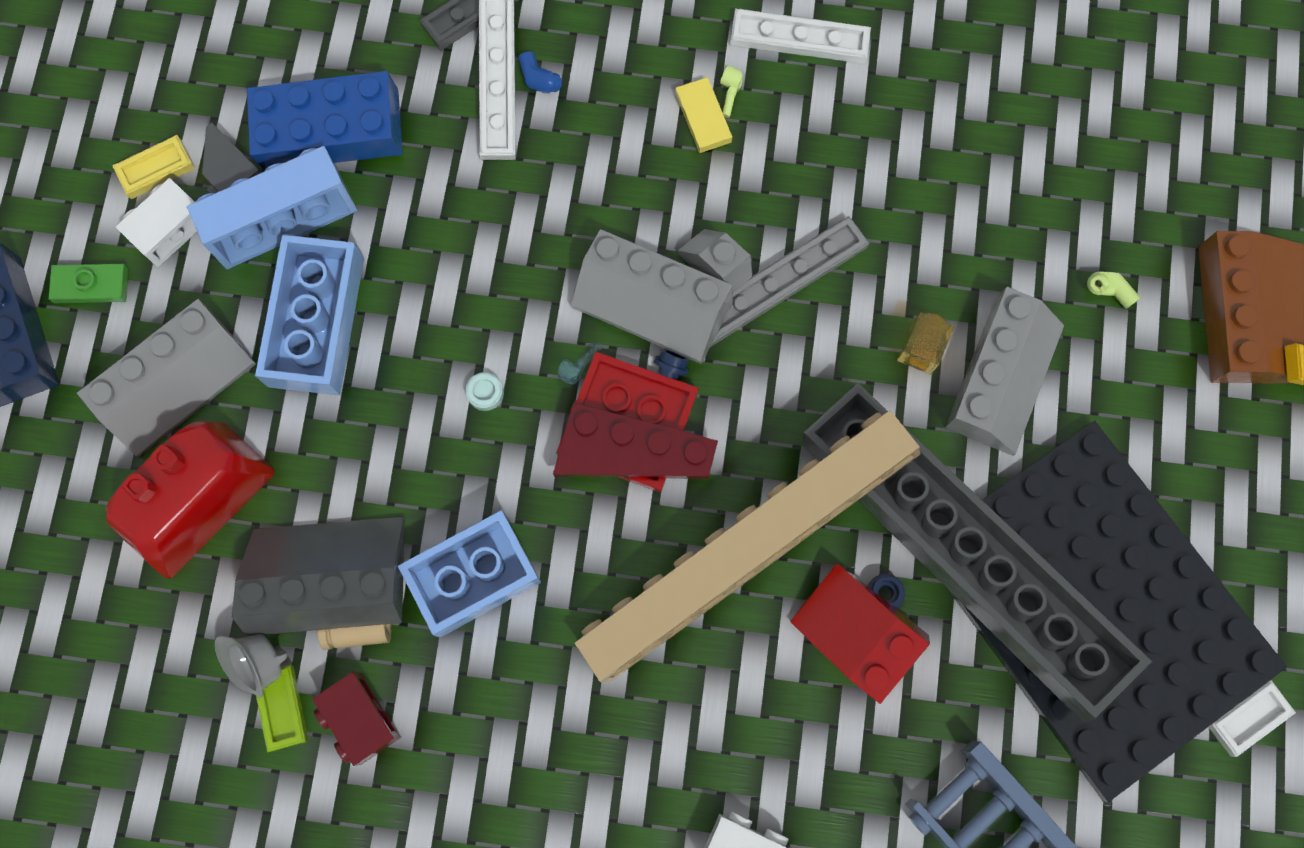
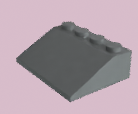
(321, 577)

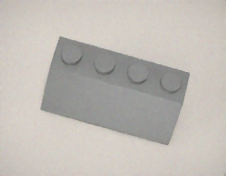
(651, 296)
(1006, 371)
(166, 378)

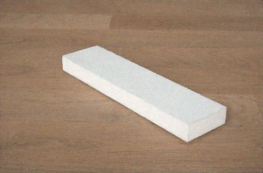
(800, 36)

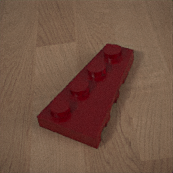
(617, 445)

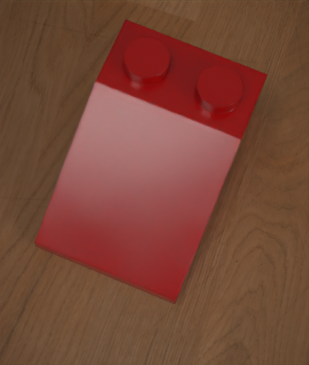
(860, 632)

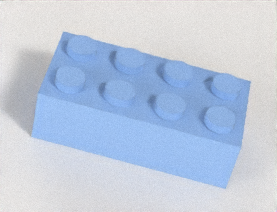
(281, 201)
(310, 315)

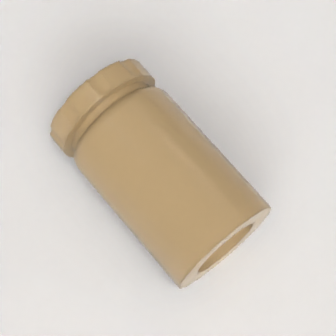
(354, 636)

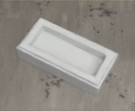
(1252, 719)

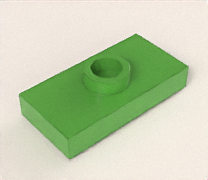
(88, 283)

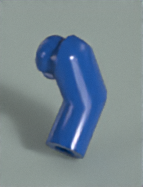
(538, 78)

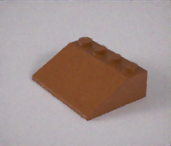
(1251, 304)

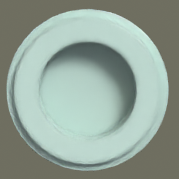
(484, 391)

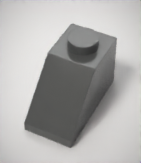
(223, 161)

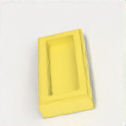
(703, 115)
(153, 167)

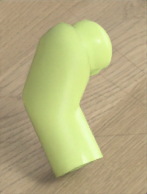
(1113, 285)

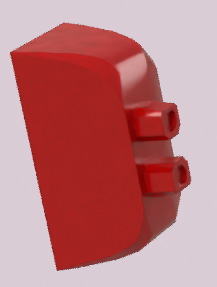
(186, 494)

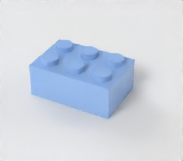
(469, 574)

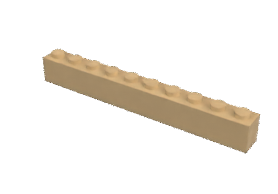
(748, 546)

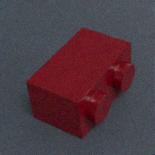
(355, 719)

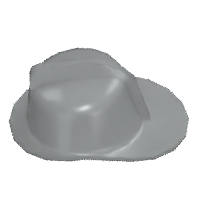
(250, 661)

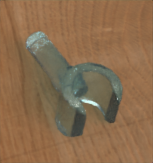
(570, 371)

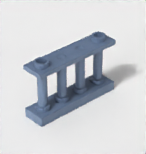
(1007, 796)

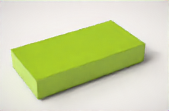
(282, 712)

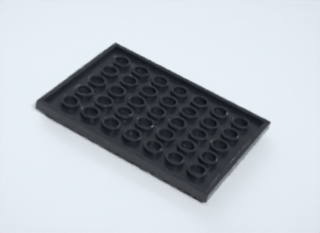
(1138, 569)

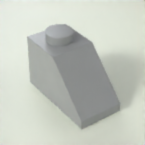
(719, 257)

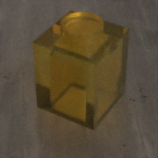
(926, 342)

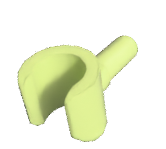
(733, 80)

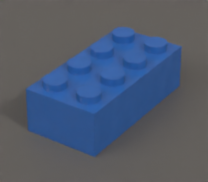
(346, 114)

